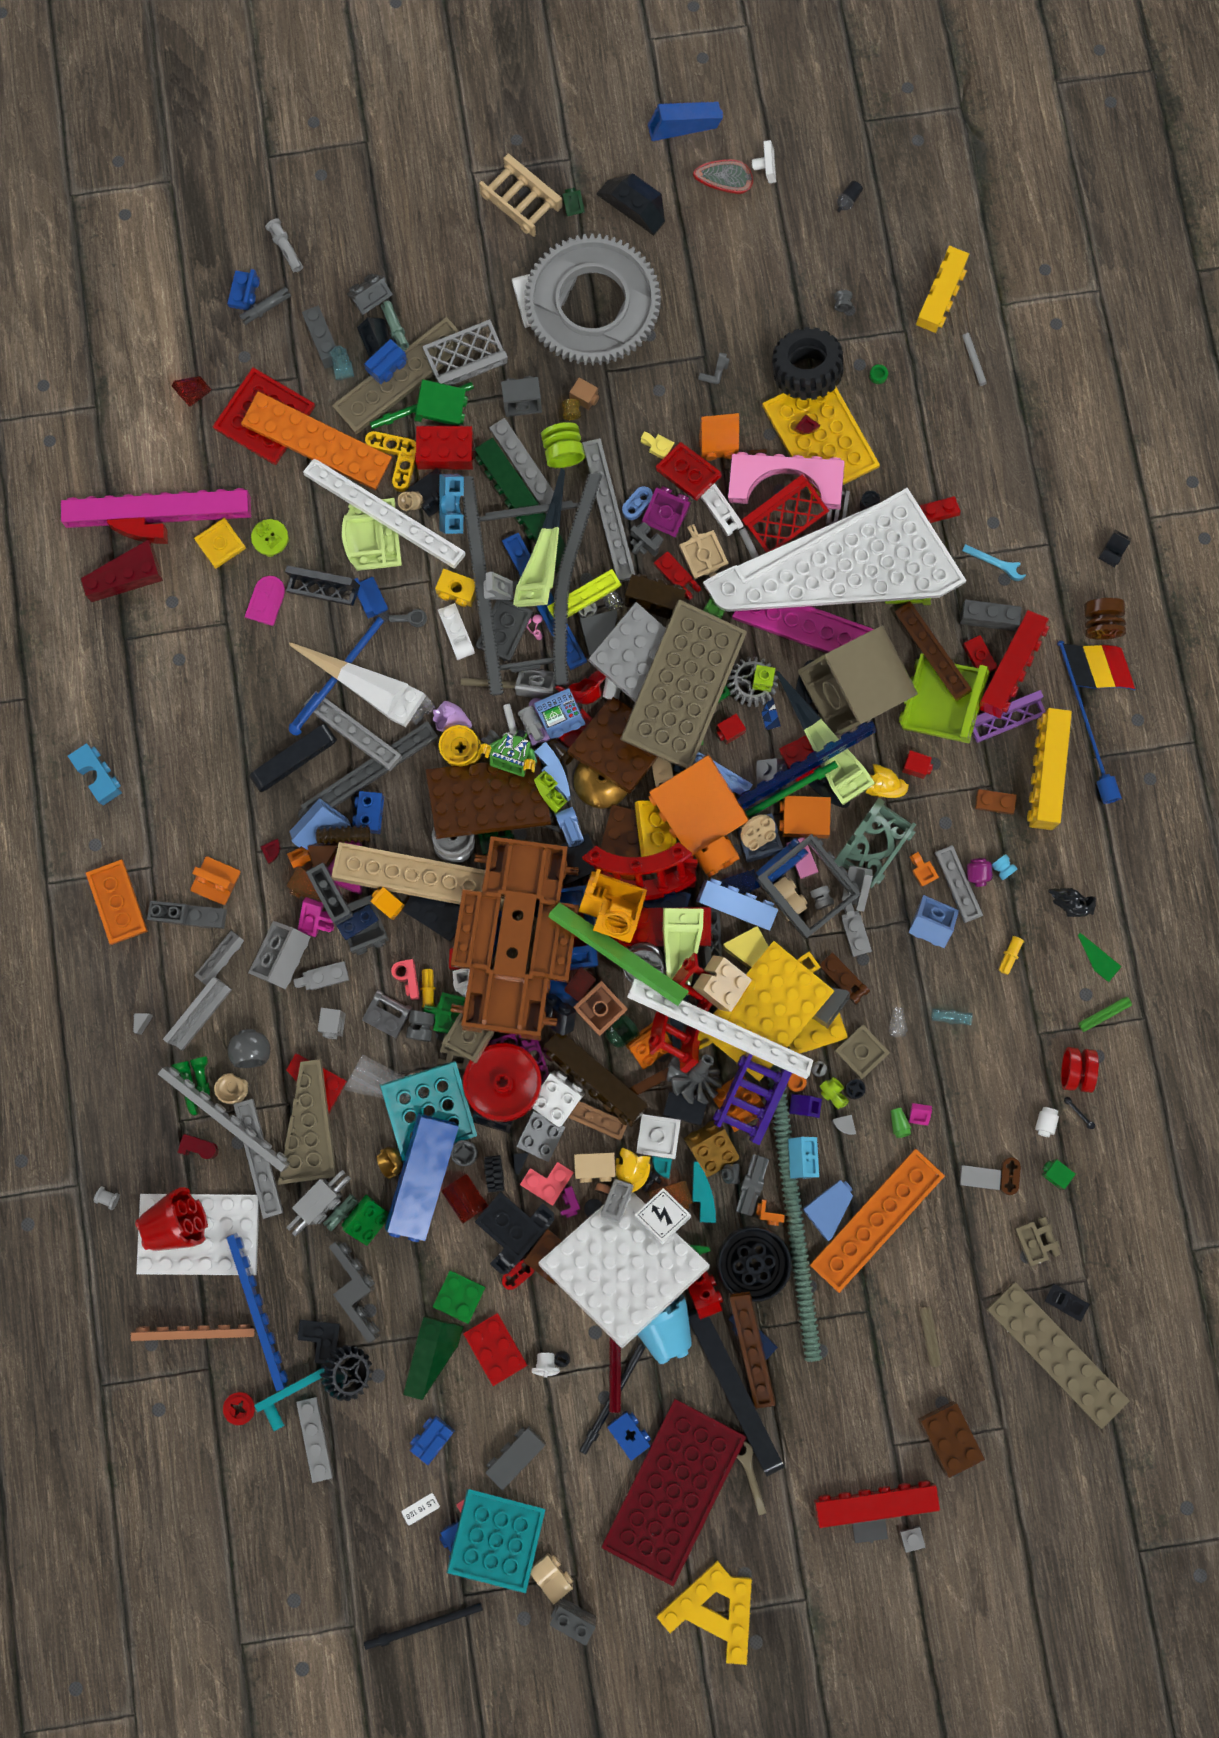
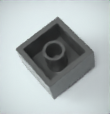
(521, 396)

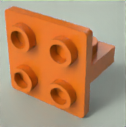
(214, 880)
(640, 1048)

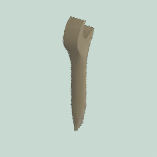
(746, 1460)

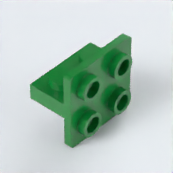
(365, 1220)

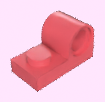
(410, 976)

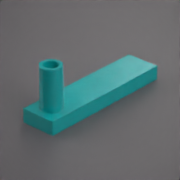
(268, 1406)

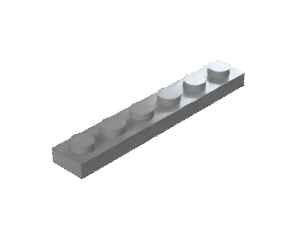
(522, 462)
(356, 734)
(260, 1168)

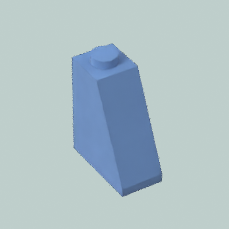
(320, 816)
(829, 1208)

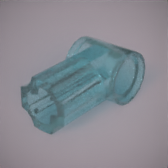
(342, 366)

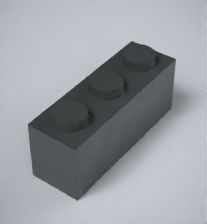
(320, 334)
(990, 615)
(329, 894)
(514, 1457)

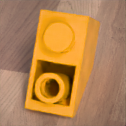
(387, 902)

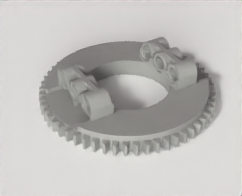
(555, 278)

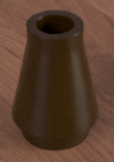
(560, 751)

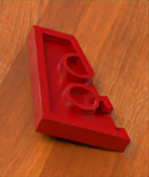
(333, 1083)

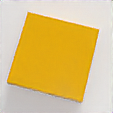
(220, 543)

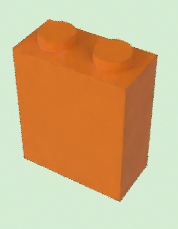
(805, 816)

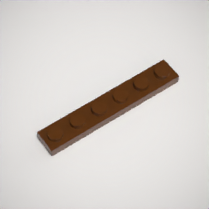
(933, 651)
(752, 1350)

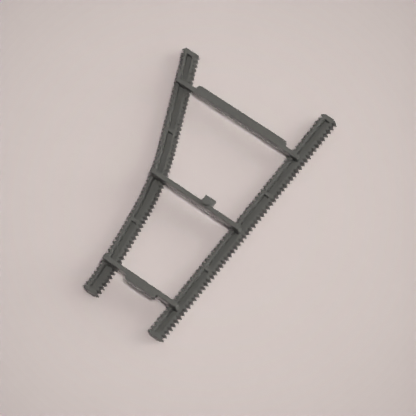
(562, 582)

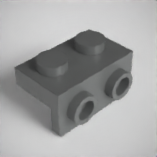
(767, 769)

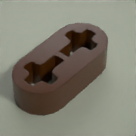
(1015, 1176)

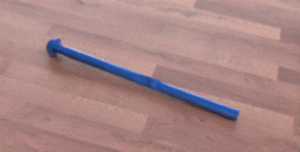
(294, 727)

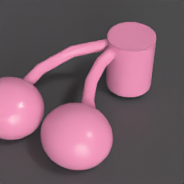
(536, 619)

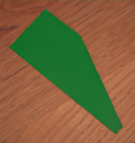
(1100, 961)

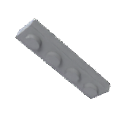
(314, 1439)

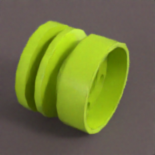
(562, 445)

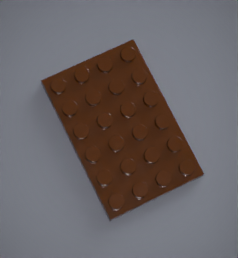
(484, 800)

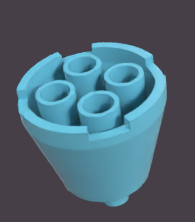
(669, 1332)

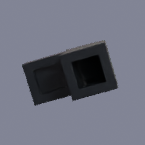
(1115, 548)

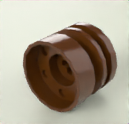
(1105, 618)

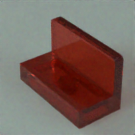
(464, 1198)

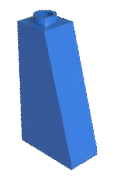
(683, 119)

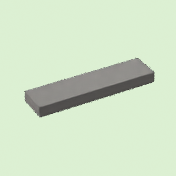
(958, 884)

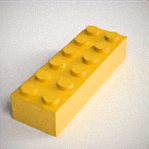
(1049, 769)

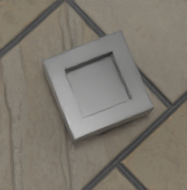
(912, 1539)

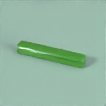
(1105, 1014)

